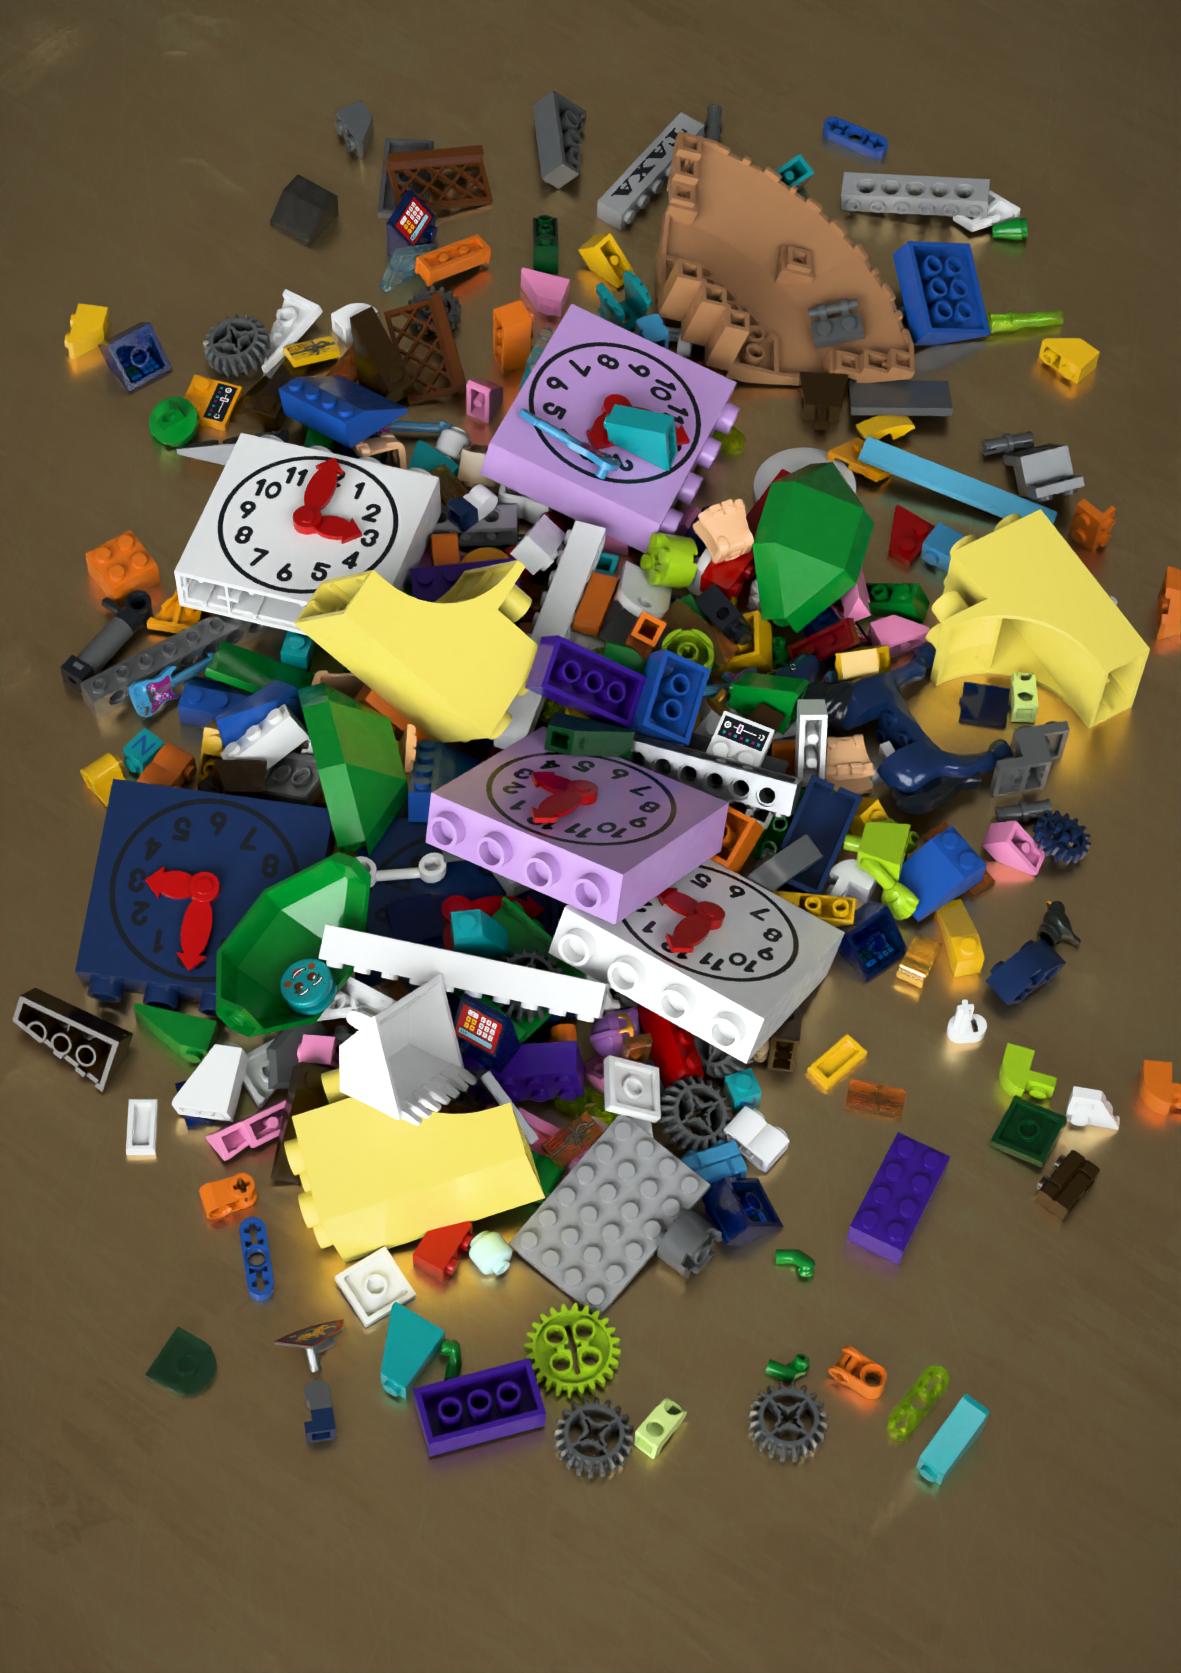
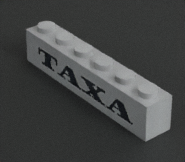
(645, 175)

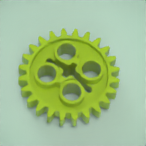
(598, 1346)

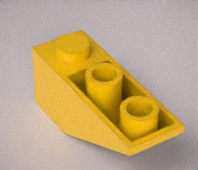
(831, 909)

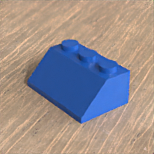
(670, 697)
(206, 699)

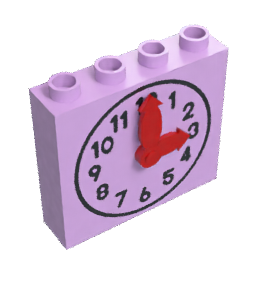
(574, 387)
(577, 826)

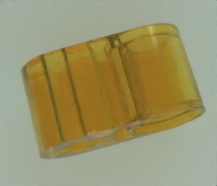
(919, 960)

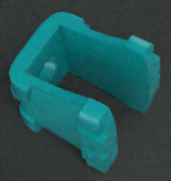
(634, 306)

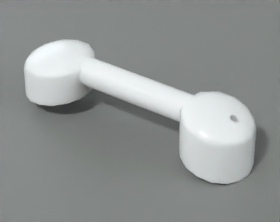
(430, 870)

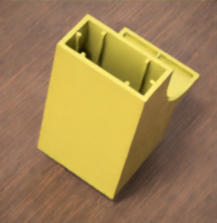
(1035, 608)
(436, 663)
(393, 1181)

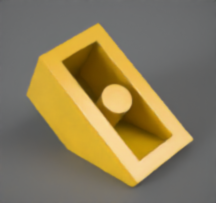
(605, 258)

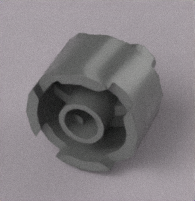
(687, 1243)

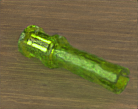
(1012, 321)

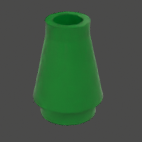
(1011, 229)

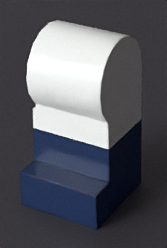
(471, 507)

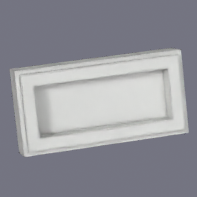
(142, 1127)

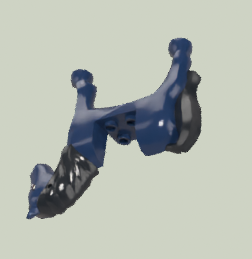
(918, 765)

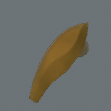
(716, 702)

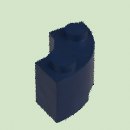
(1025, 971)

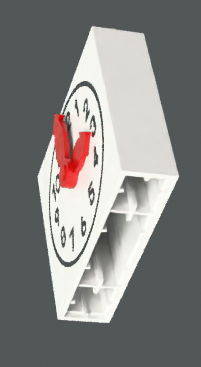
(300, 518)
(707, 956)

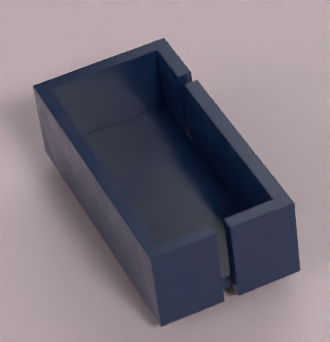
(826, 821)

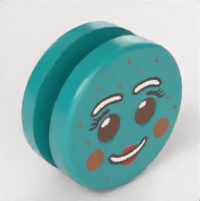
(308, 986)

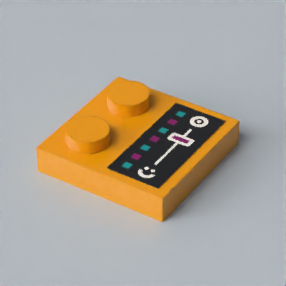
(213, 400)

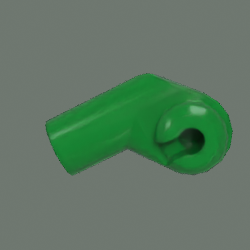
(454, 1362)

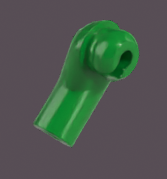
(779, 652)
(797, 1257)
(791, 1370)

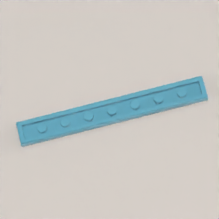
(947, 481)

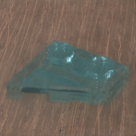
(403, 265)

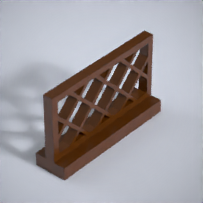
(439, 160)
(444, 338)

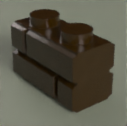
(1067, 1184)

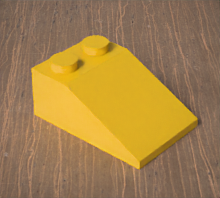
(756, 652)

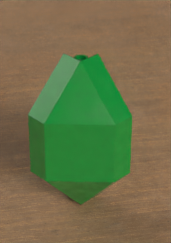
(809, 544)
(355, 765)
(280, 930)

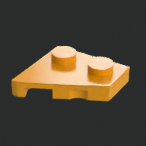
(849, 453)
(174, 617)

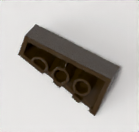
(76, 1035)

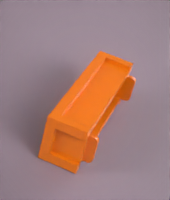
(452, 259)

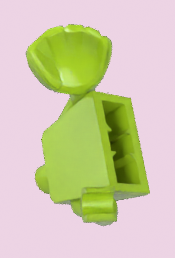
(882, 856)

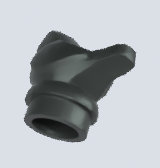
(1056, 926)

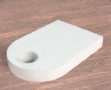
(638, 595)

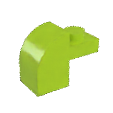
(1018, 1078)

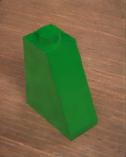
(774, 691)

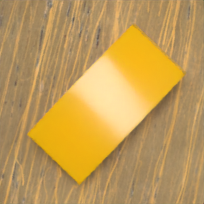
(883, 425)

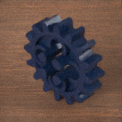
(1061, 837)

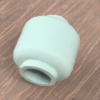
(490, 1253)

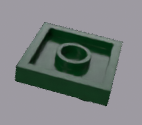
(1028, 1131)

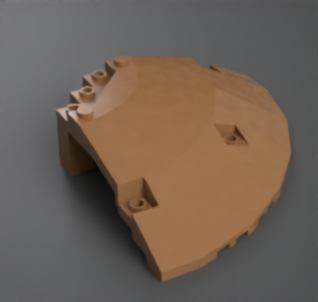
(750, 260)

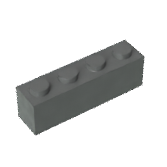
(558, 138)

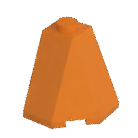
(1169, 604)

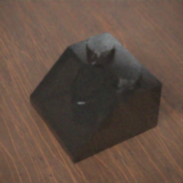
(305, 210)

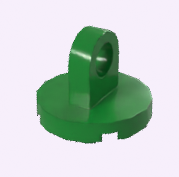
(174, 421)

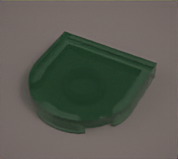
(184, 1365)

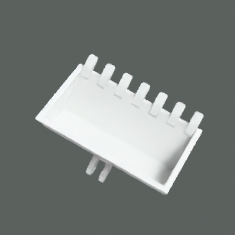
(404, 1055)

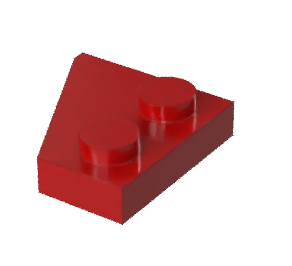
(907, 536)

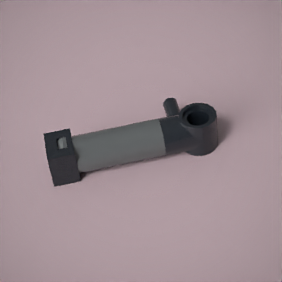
(109, 639)

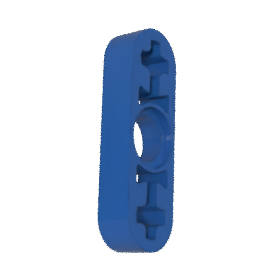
(838, 137)
(264, 1268)

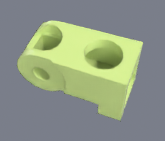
(1024, 697)
(659, 1427)

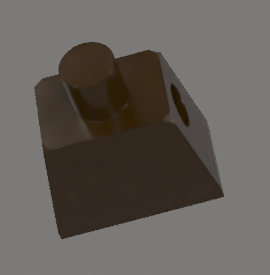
(822, 397)
(240, 777)
(785, 1058)

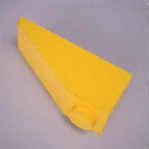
(960, 939)

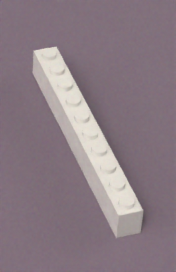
(557, 615)
(464, 971)

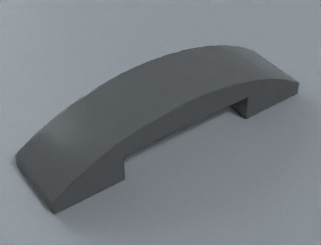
(786, 864)

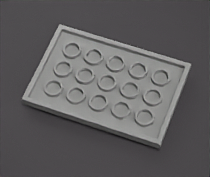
(608, 1214)

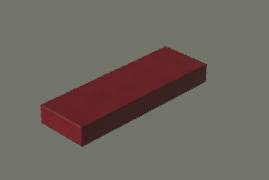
(827, 641)

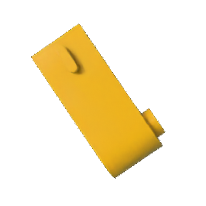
(101, 773)

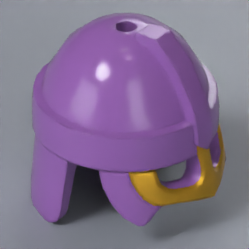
(612, 1028)

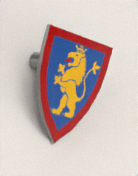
(314, 1340)

